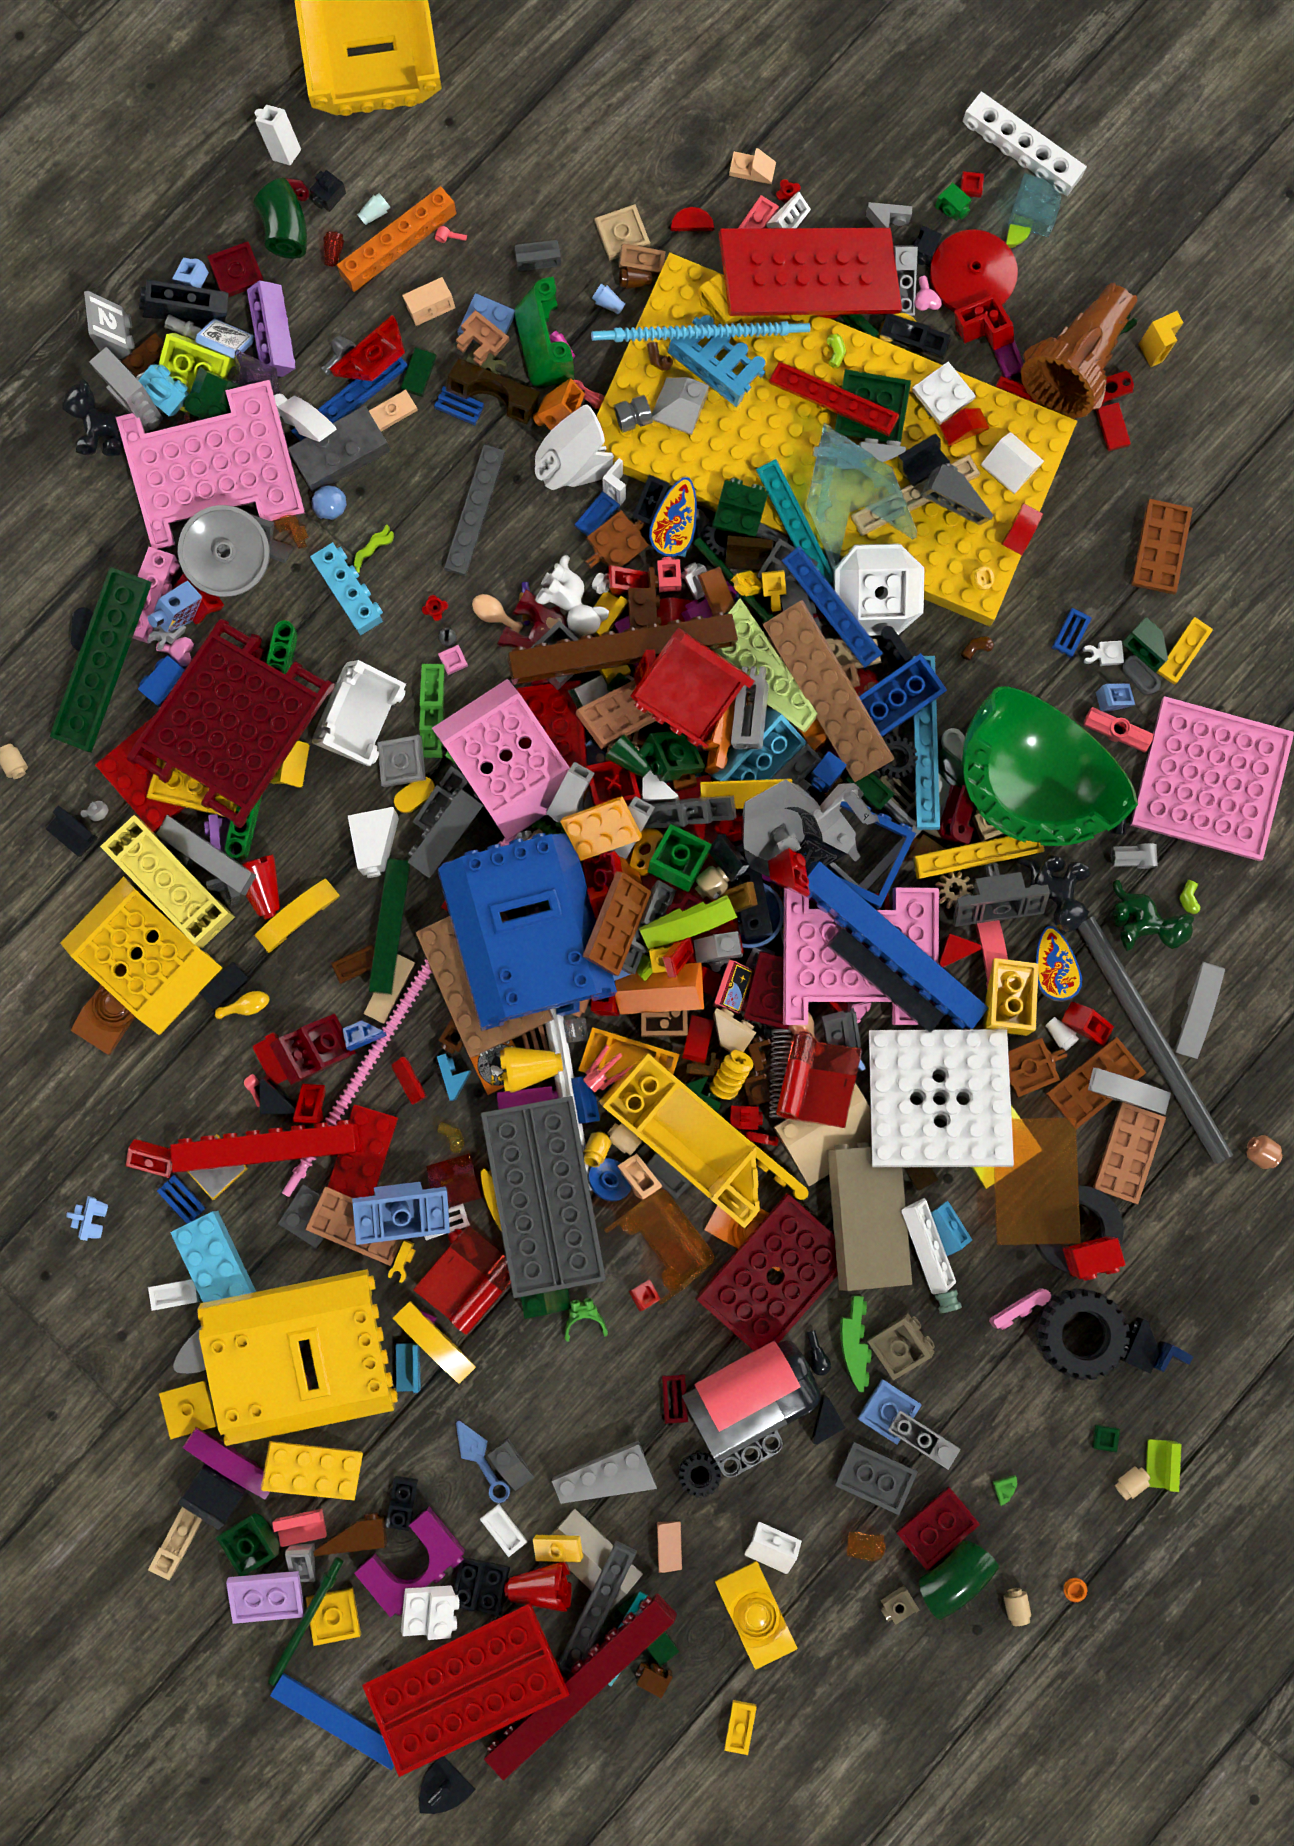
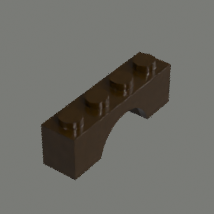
(469, 380)

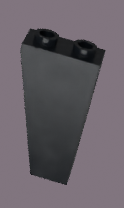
(182, 301)

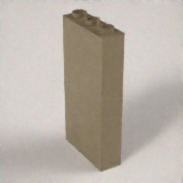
(868, 1220)

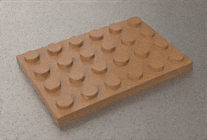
(447, 966)

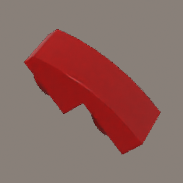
(1022, 529)

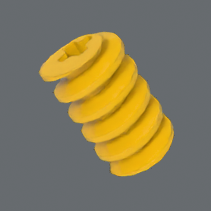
(731, 1075)

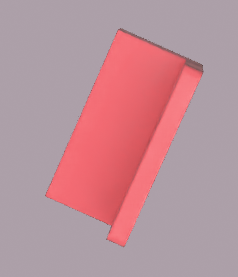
(300, 1527)

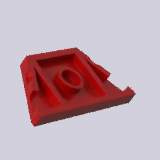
(372, 354)

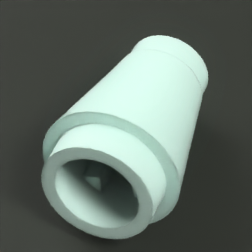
(373, 209)

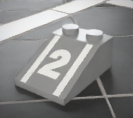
(108, 325)

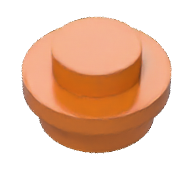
(1075, 1589)

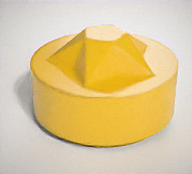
(982, 578)

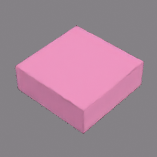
(453, 659)

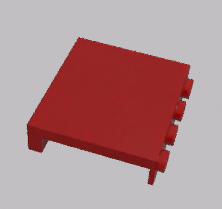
(689, 687)

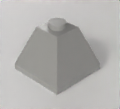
(680, 403)

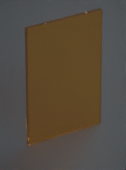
(1040, 1192)

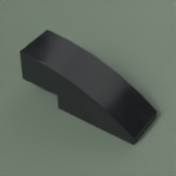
(916, 336)

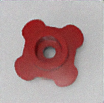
(785, 185)
(434, 601)

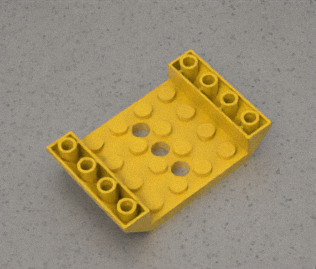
(165, 975)

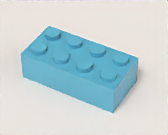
(779, 745)
(212, 1258)

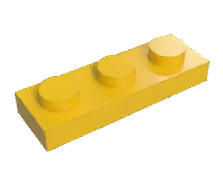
(1184, 650)

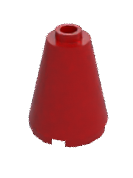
(264, 890)
(542, 1587)

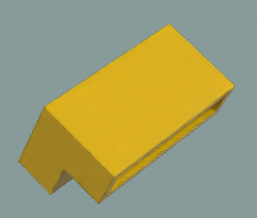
(1160, 338)

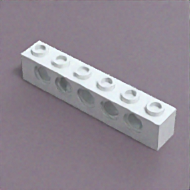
(1021, 133)

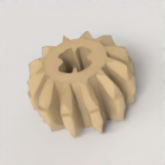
(958, 883)

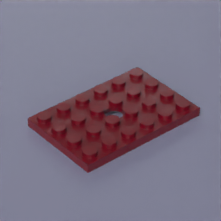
(740, 1289)

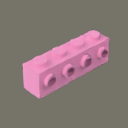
(159, 569)

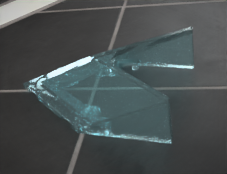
(847, 480)

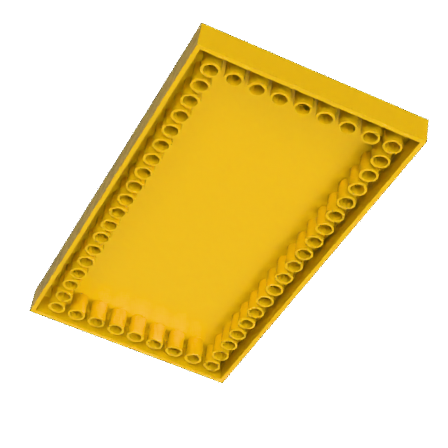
(786, 428)

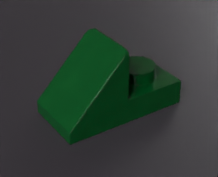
(708, 1098)

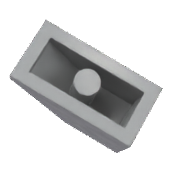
(718, 947)

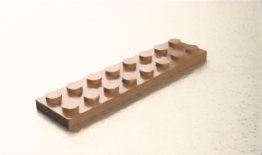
(828, 691)

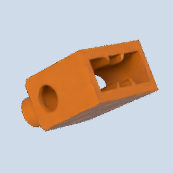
(559, 404)

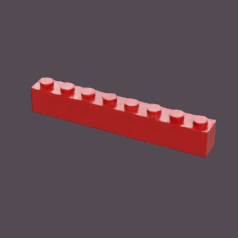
(265, 1148)

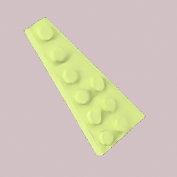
(756, 650)

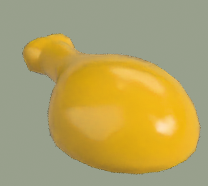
(246, 1005)

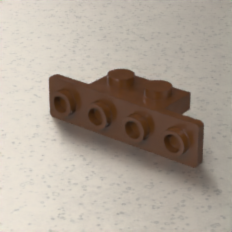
(644, 603)

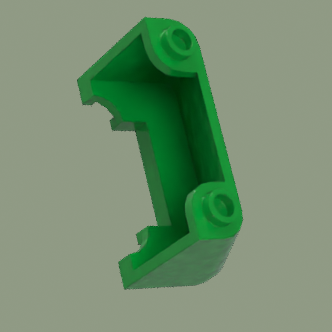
(545, 361)

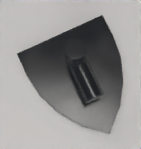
(443, 1788)

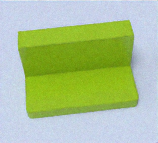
(1163, 1464)

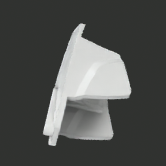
(573, 452)

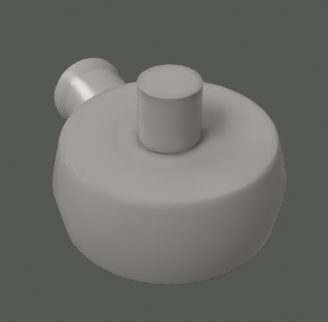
(95, 811)

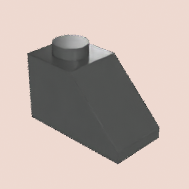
(510, 1464)

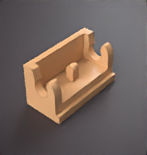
(429, 301)

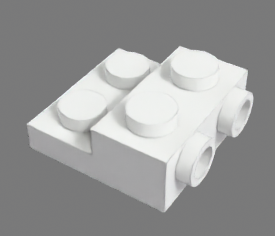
(429, 1612)

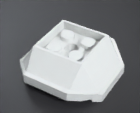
(875, 566)

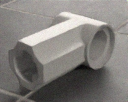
(1141, 855)

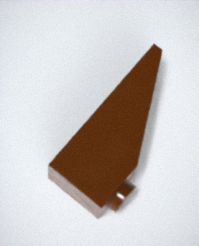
(361, 1535)

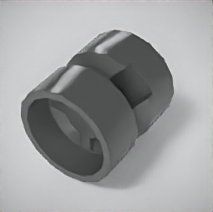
(634, 413)

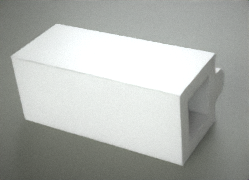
(277, 134)

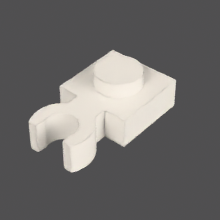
(1107, 653)

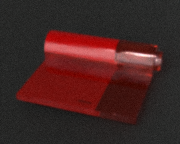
(818, 1081)

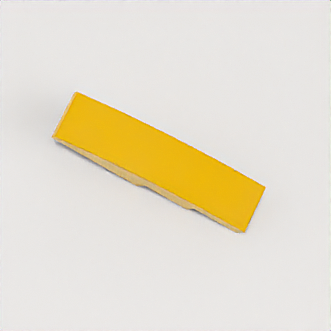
(434, 1342)

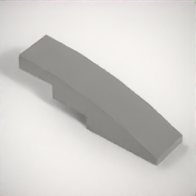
(1200, 1010)
(1129, 1091)

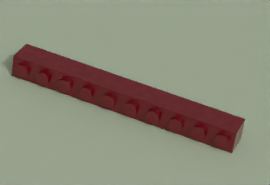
(583, 1684)

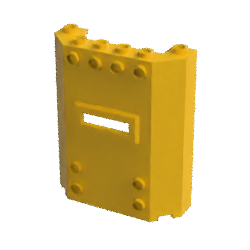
(374, 79)
(258, 1362)

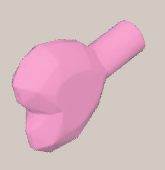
(926, 297)
(179, 650)

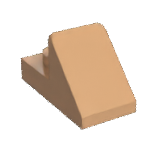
(753, 167)
(639, 1176)

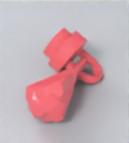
(594, 398)

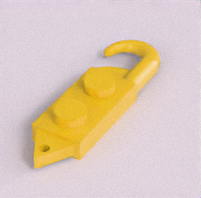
(747, 583)

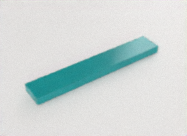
(792, 515)

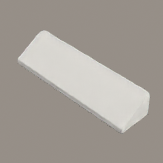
(929, 1247)

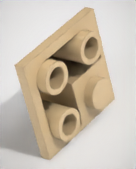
(730, 1032)

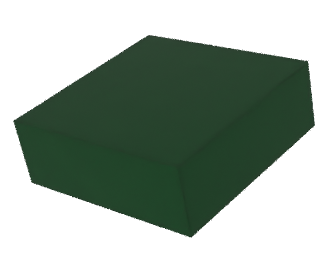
(1106, 1438)

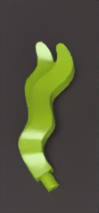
(376, 540)

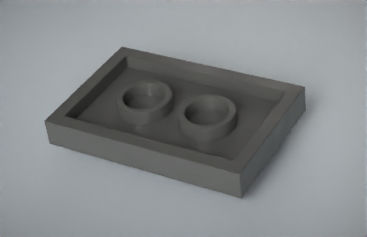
(875, 1478)

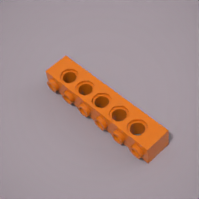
(397, 239)

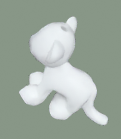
(566, 592)

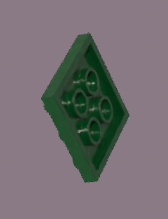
(881, 390)

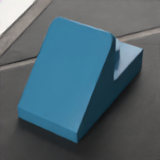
(453, 1083)

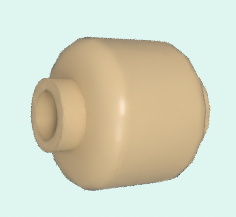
(712, 883)

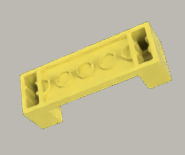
(167, 882)

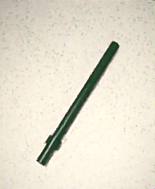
(728, 575)
(326, 1583)

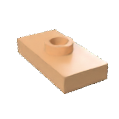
(393, 410)

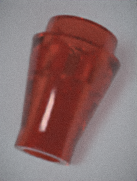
(333, 246)

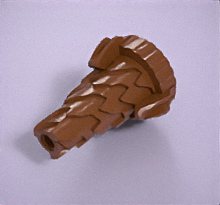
(1069, 370)

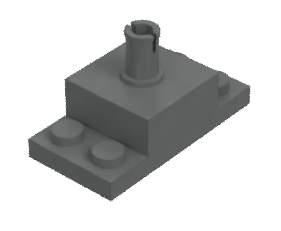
(1000, 899)

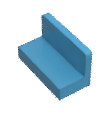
(950, 1228)
(408, 1367)

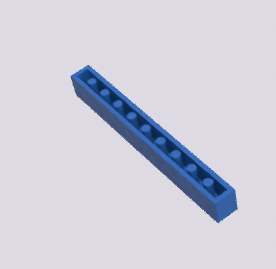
(894, 947)

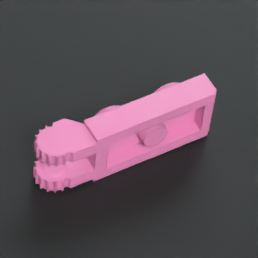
(1021, 1307)

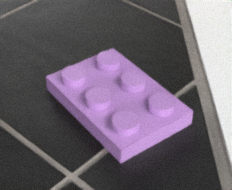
(265, 1597)

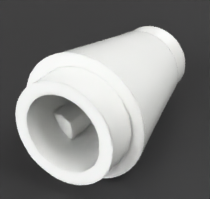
(1062, 1034)

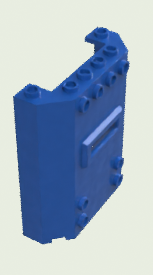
(532, 959)

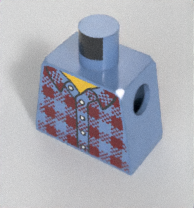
(176, 608)

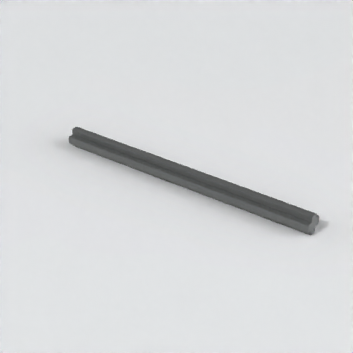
(1154, 1040)

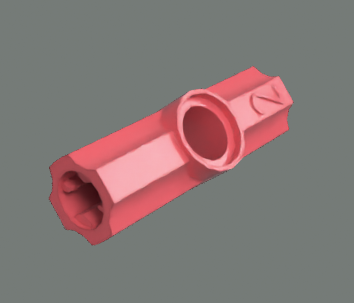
(1104, 724)

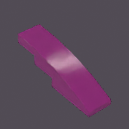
(226, 1461)

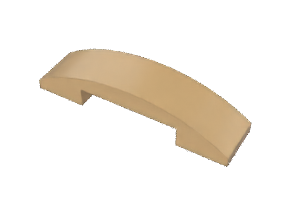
(175, 1544)

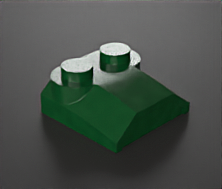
(208, 395)
(249, 1544)

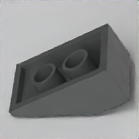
(955, 493)

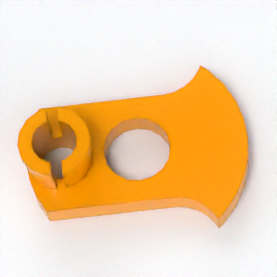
(649, 837)

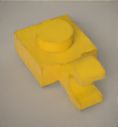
(774, 586)
(405, 1255)

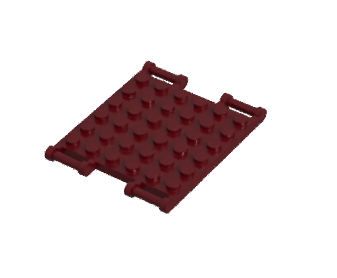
(230, 722)

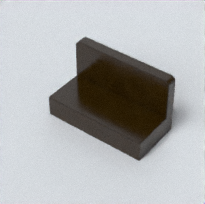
(747, 552)

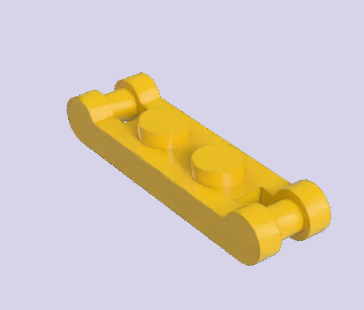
(782, 1176)

